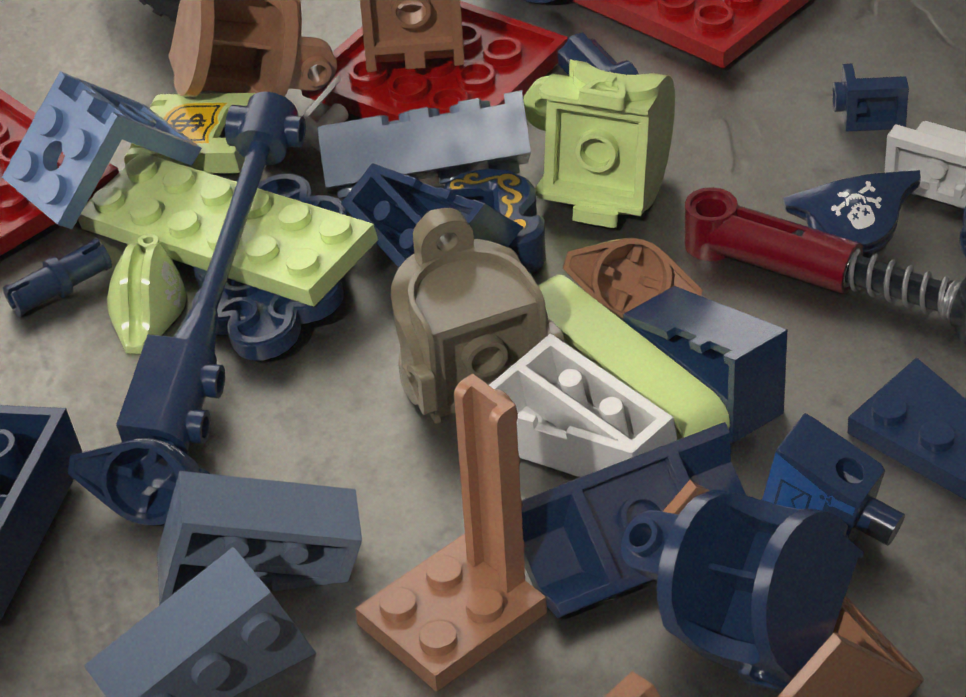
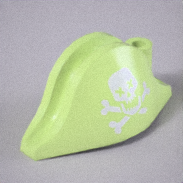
(144, 293)

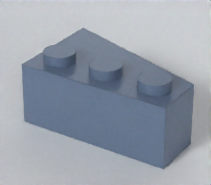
(281, 529)
(204, 639)

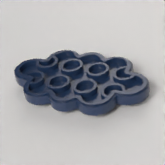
(261, 321)

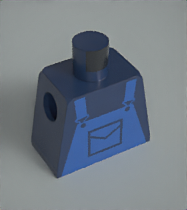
(831, 475)

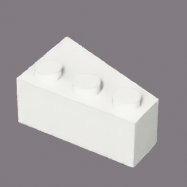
(578, 413)

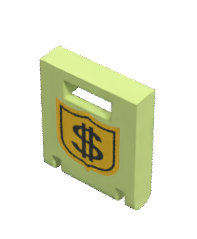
(202, 122)

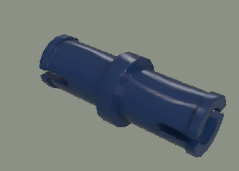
(57, 277)

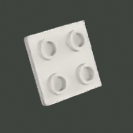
(938, 155)

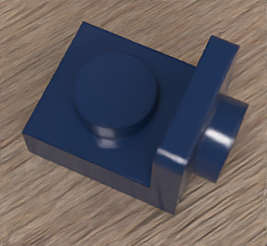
(870, 101)

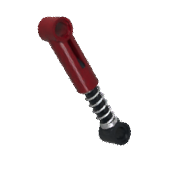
(723, 229)

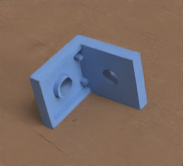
(88, 129)

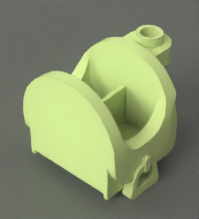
(602, 139)

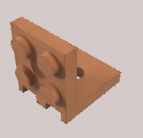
(411, 31)

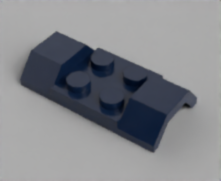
(578, 527)

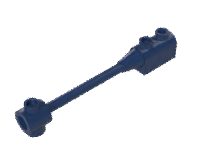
(183, 369)

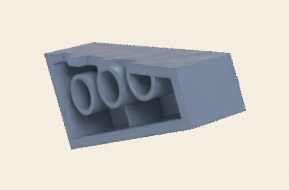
(427, 142)

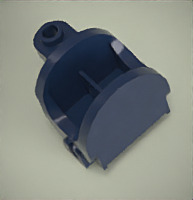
(746, 580)

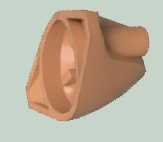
(625, 273)

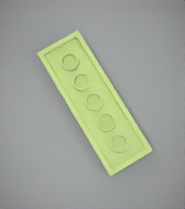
(284, 244)

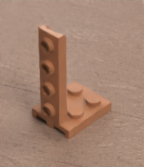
(475, 588)

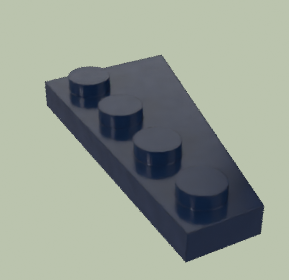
(918, 424)

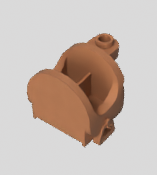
(246, 48)

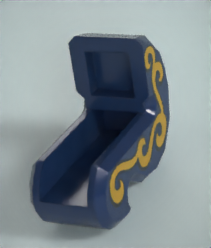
(515, 199)

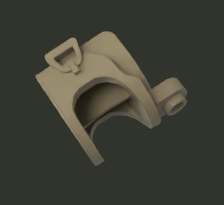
(461, 311)

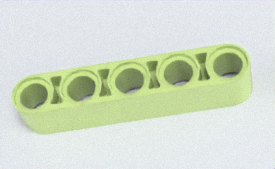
(631, 357)

